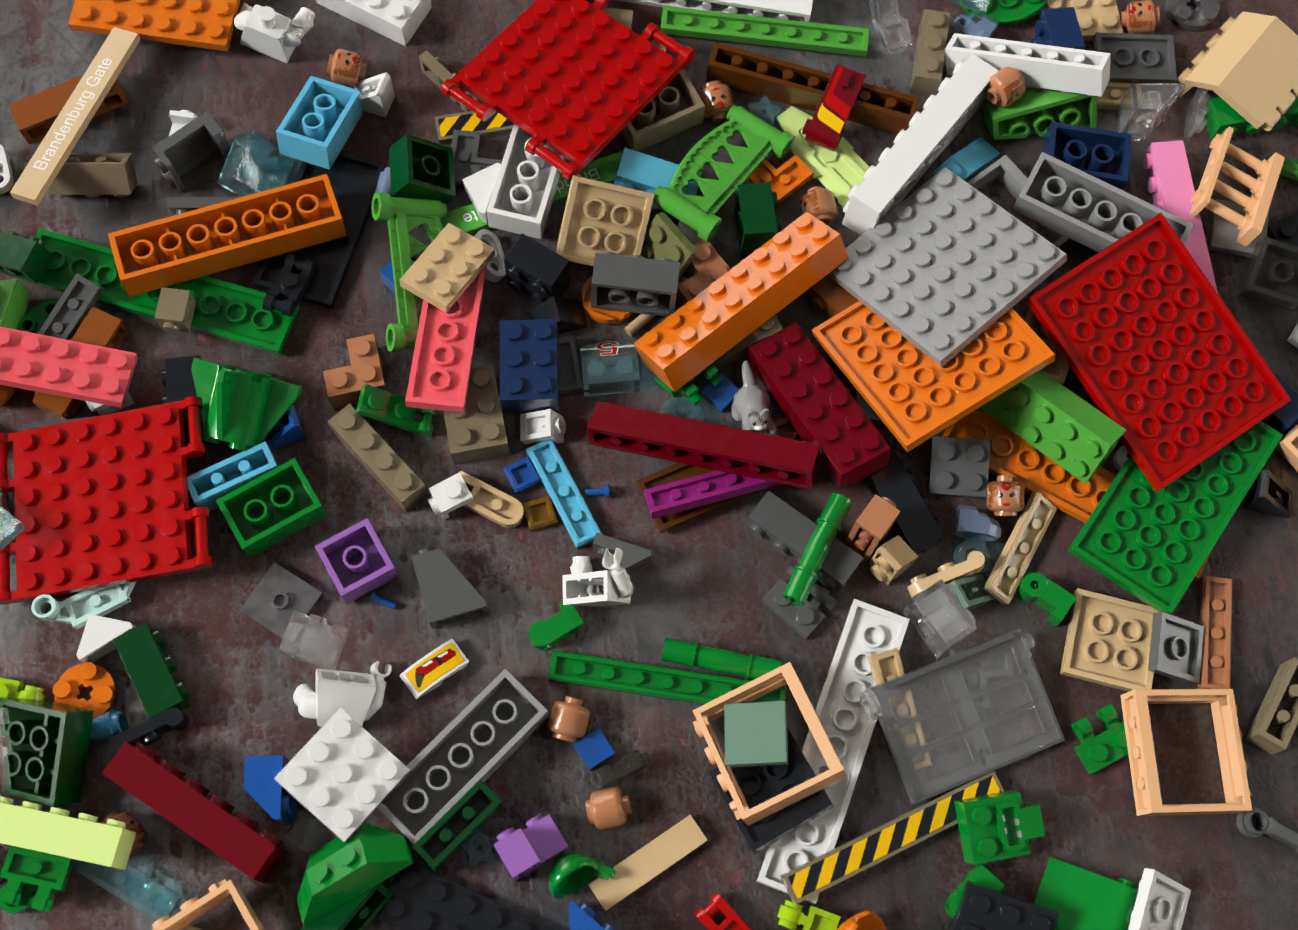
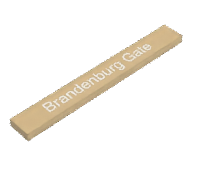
(75, 116)

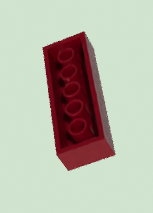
(818, 406)
(190, 809)

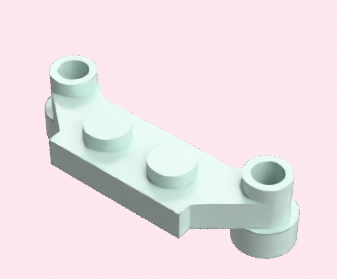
(79, 606)

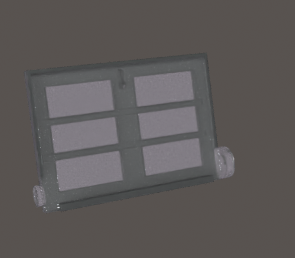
(964, 715)

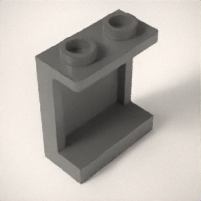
(190, 148)

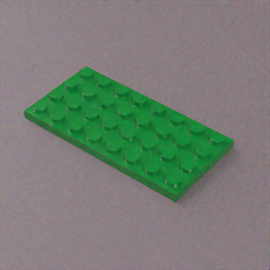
(1162, 537)

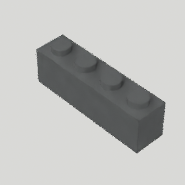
(790, 533)

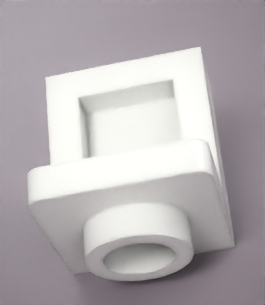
(449, 495)

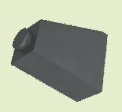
(445, 590)

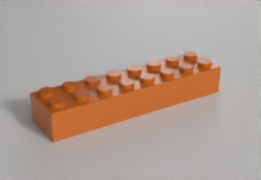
(226, 235)
(741, 300)

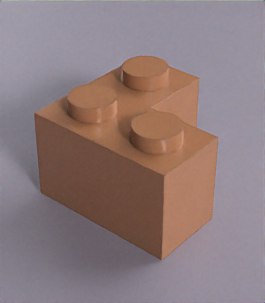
(703, 270)
(366, 367)

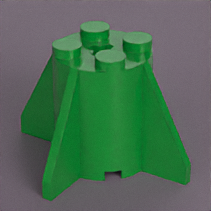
(240, 403)

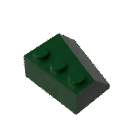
(45, 750)

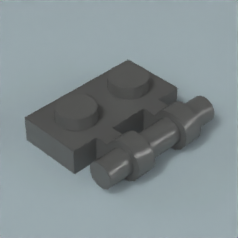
(800, 618)

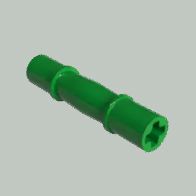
(817, 549)
(717, 659)

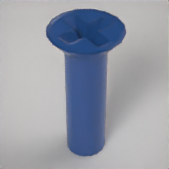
(381, 600)

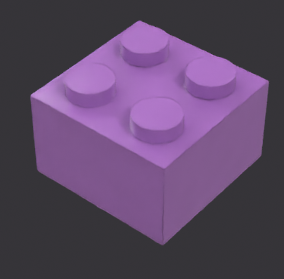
(356, 561)

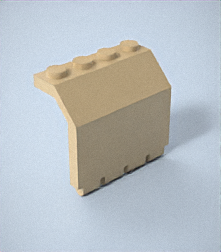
(1249, 68)

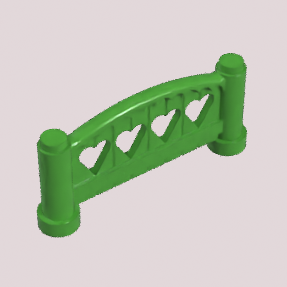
(701, 211)
(403, 217)

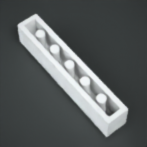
(1041, 64)

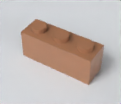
(872, 526)

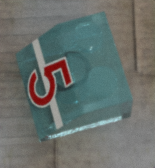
(609, 367)

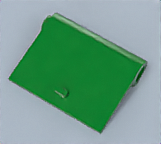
(1086, 898)

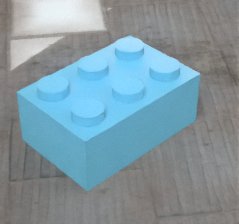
(319, 122)

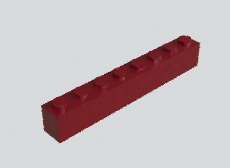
(704, 444)

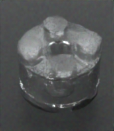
(313, 640)

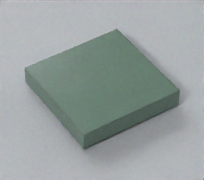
(755, 734)

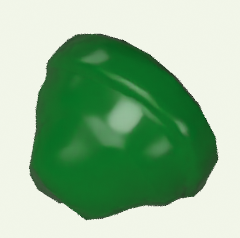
(573, 871)

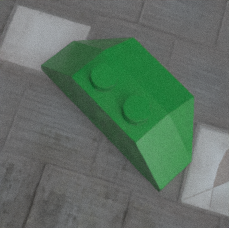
(348, 869)

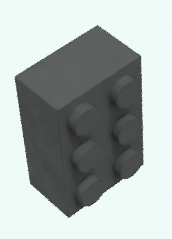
(634, 284)

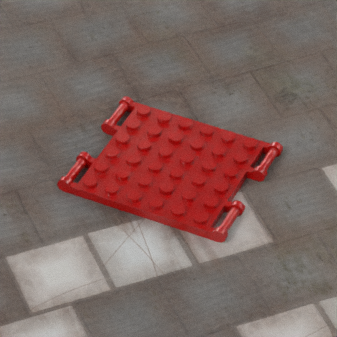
(568, 78)
(103, 501)

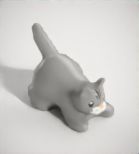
(753, 405)

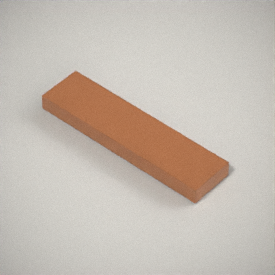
(1216, 617)

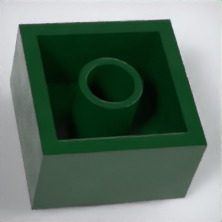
(421, 170)
(755, 216)

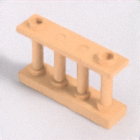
(1261, 188)

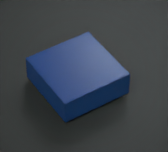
(720, 395)
(522, 475)
(594, 749)

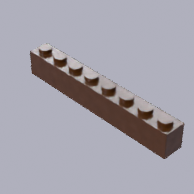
(805, 87)

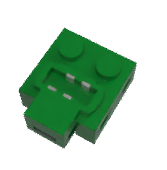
(997, 826)

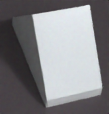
(376, 94)
(480, 188)
(99, 636)

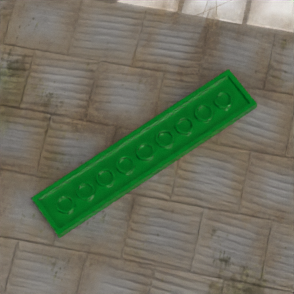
(220, 308)

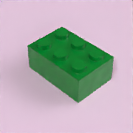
(271, 508)

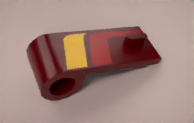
(834, 108)

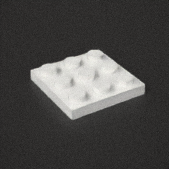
(342, 774)

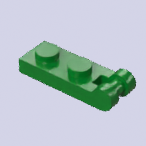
(393, 411)

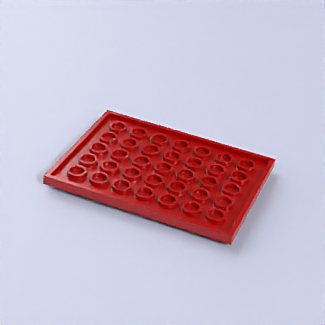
(1158, 351)

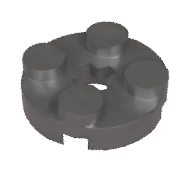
(1189, 19)

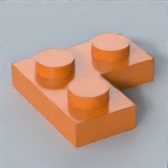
(785, 179)

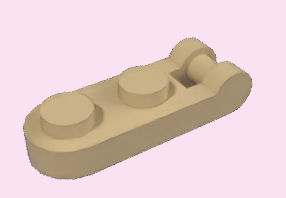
(493, 503)
(948, 573)

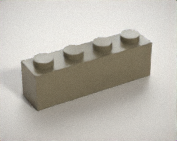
(378, 457)

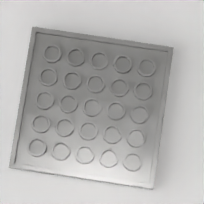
(945, 265)

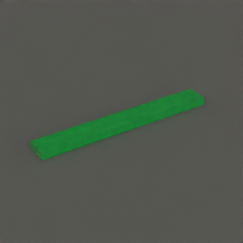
(645, 679)

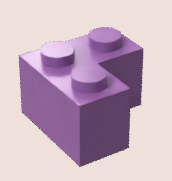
(530, 848)

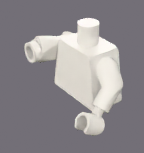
(272, 32)
(600, 587)
(354, 692)

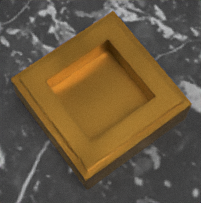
(540, 513)

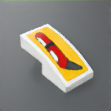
(434, 668)

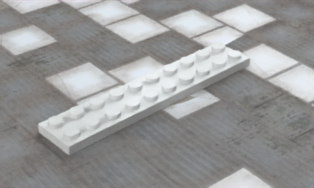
(839, 709)

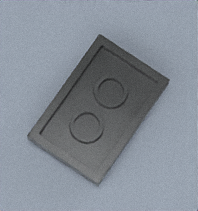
(1138, 57)

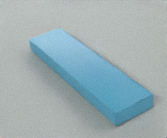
(564, 493)

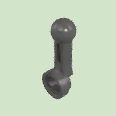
(1267, 826)

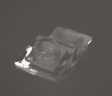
(1195, 113)

